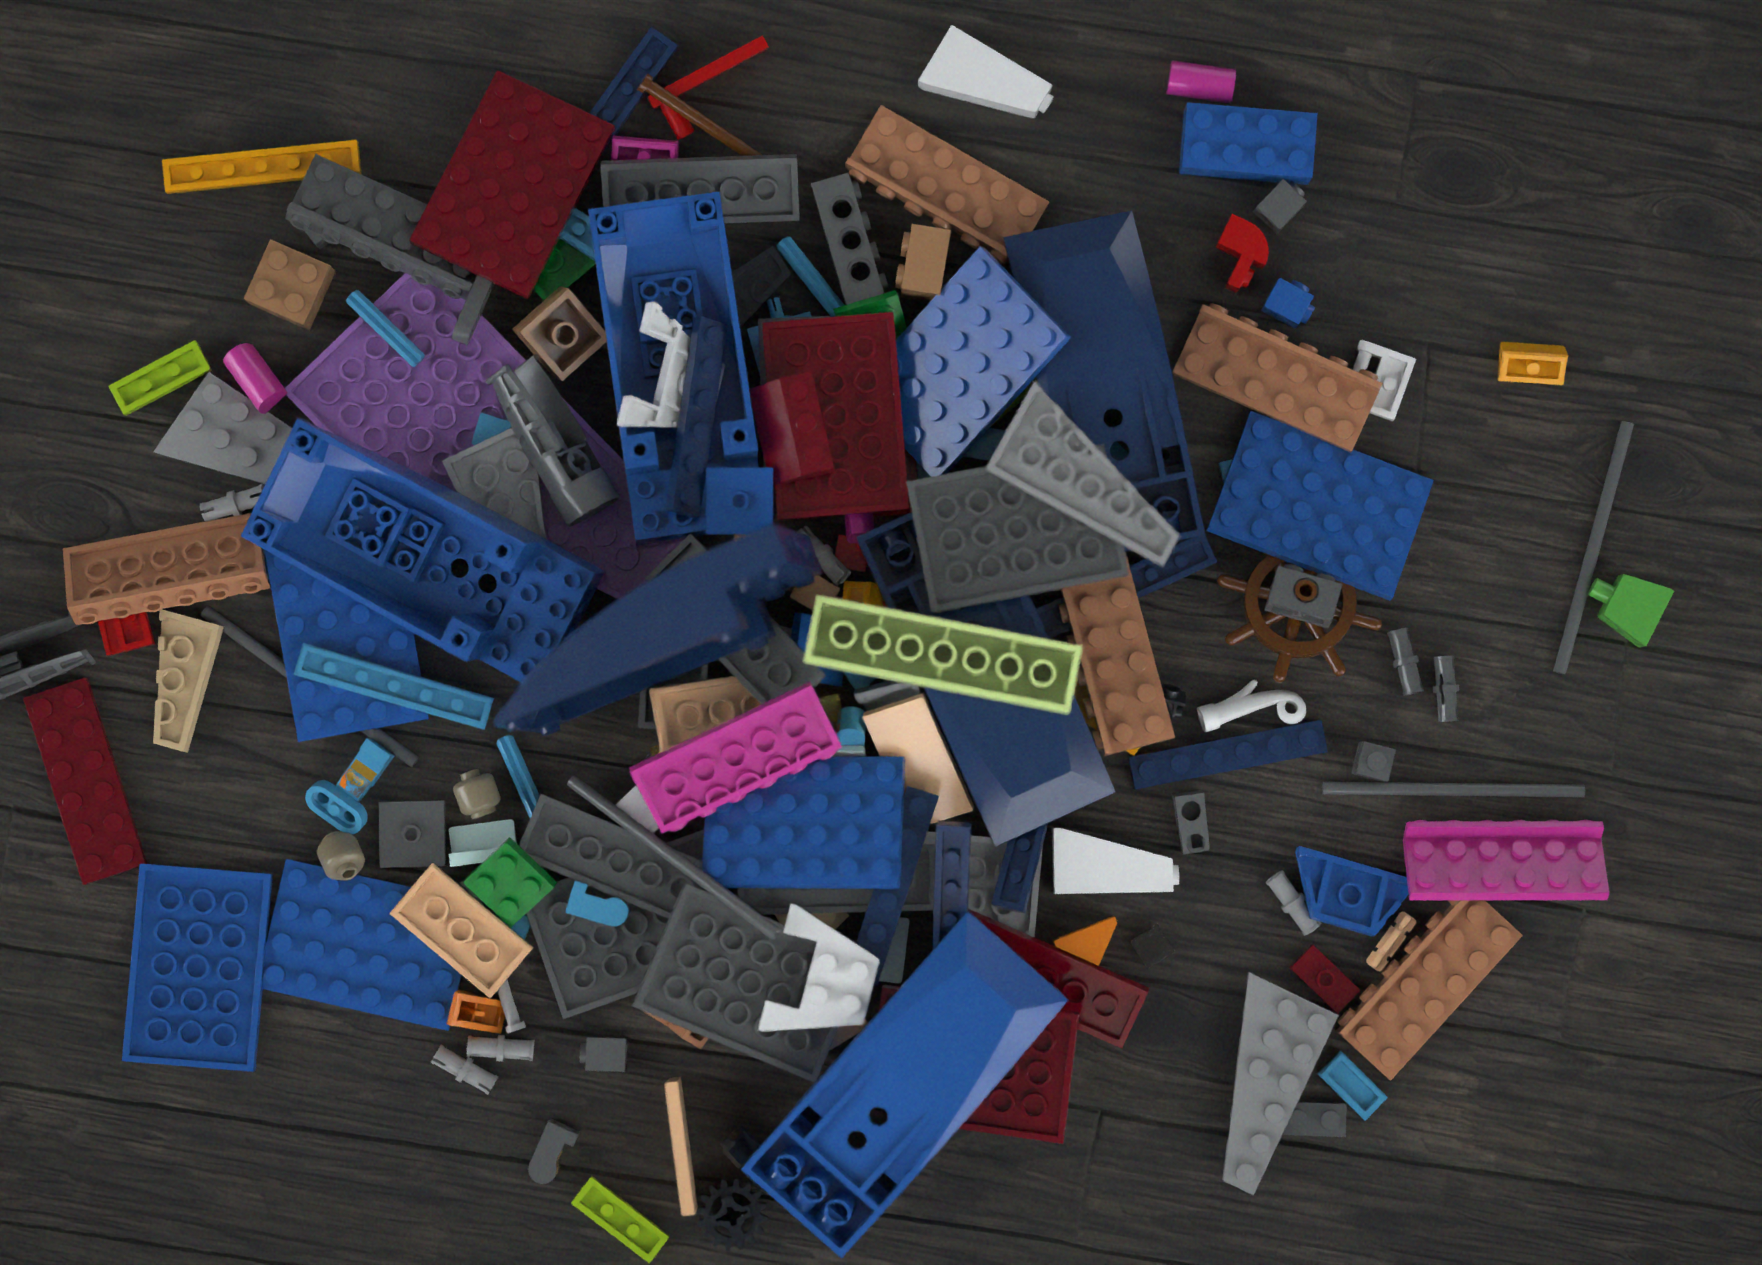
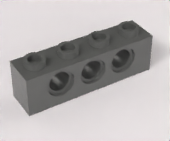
(844, 191)

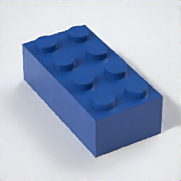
(1248, 143)

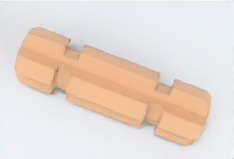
(1391, 941)

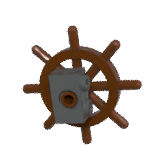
(1301, 598)

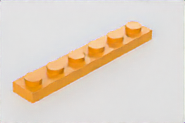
(254, 166)

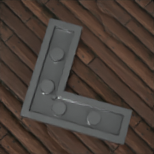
(1317, 1119)

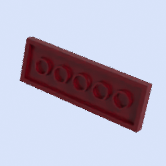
(85, 781)
(1103, 998)

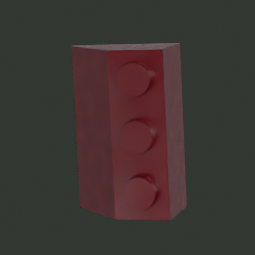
(791, 428)

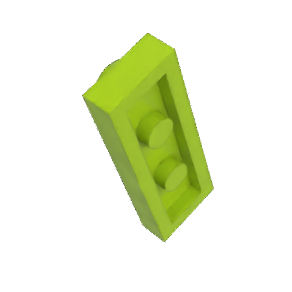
(160, 378)
(620, 1219)

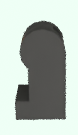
(1191, 821)
(545, 1162)

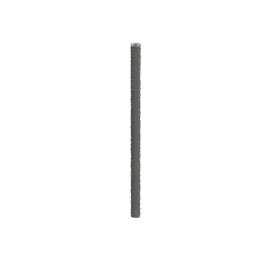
(1593, 547)
(278, 664)
(1453, 789)
(674, 857)

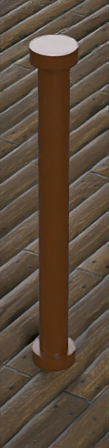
(695, 117)

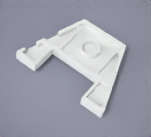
(669, 390)
(837, 981)

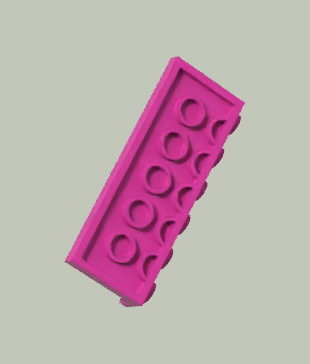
(736, 758)
(1505, 860)

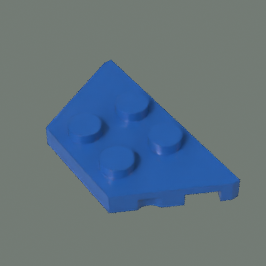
(1349, 892)

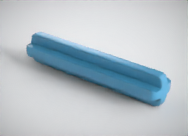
(809, 275)
(385, 328)
(519, 772)

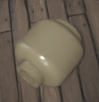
(476, 794)
(340, 855)

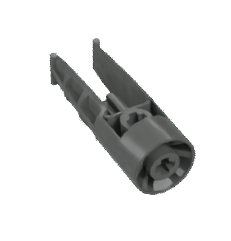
(553, 441)
(14, 677)

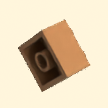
(925, 262)
(289, 284)
(561, 333)

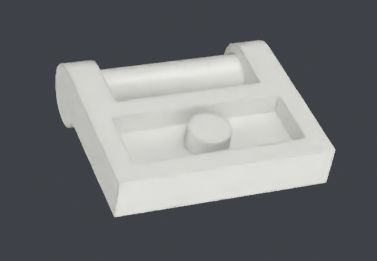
(1392, 371)

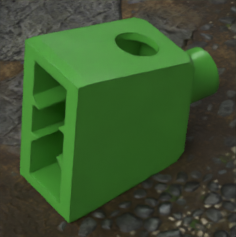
(1631, 606)

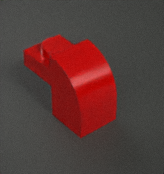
(1246, 244)

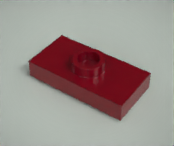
(1324, 979)

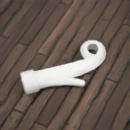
(1244, 702)

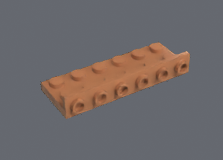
(943, 184)
(1277, 377)
(162, 570)
(1116, 665)
(1427, 983)

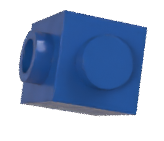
(1289, 303)

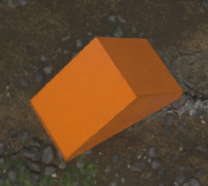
(1088, 941)
(476, 1012)

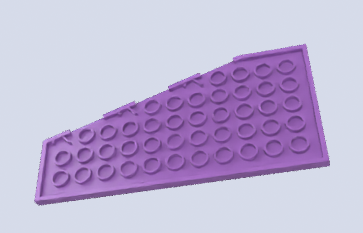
(432, 411)

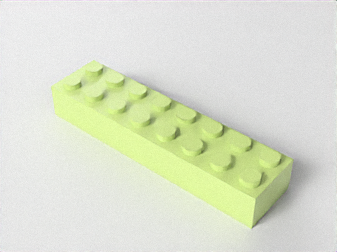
(942, 654)

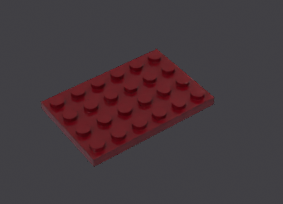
(512, 184)
(860, 408)
(1034, 1092)

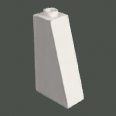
(982, 76)
(1103, 866)

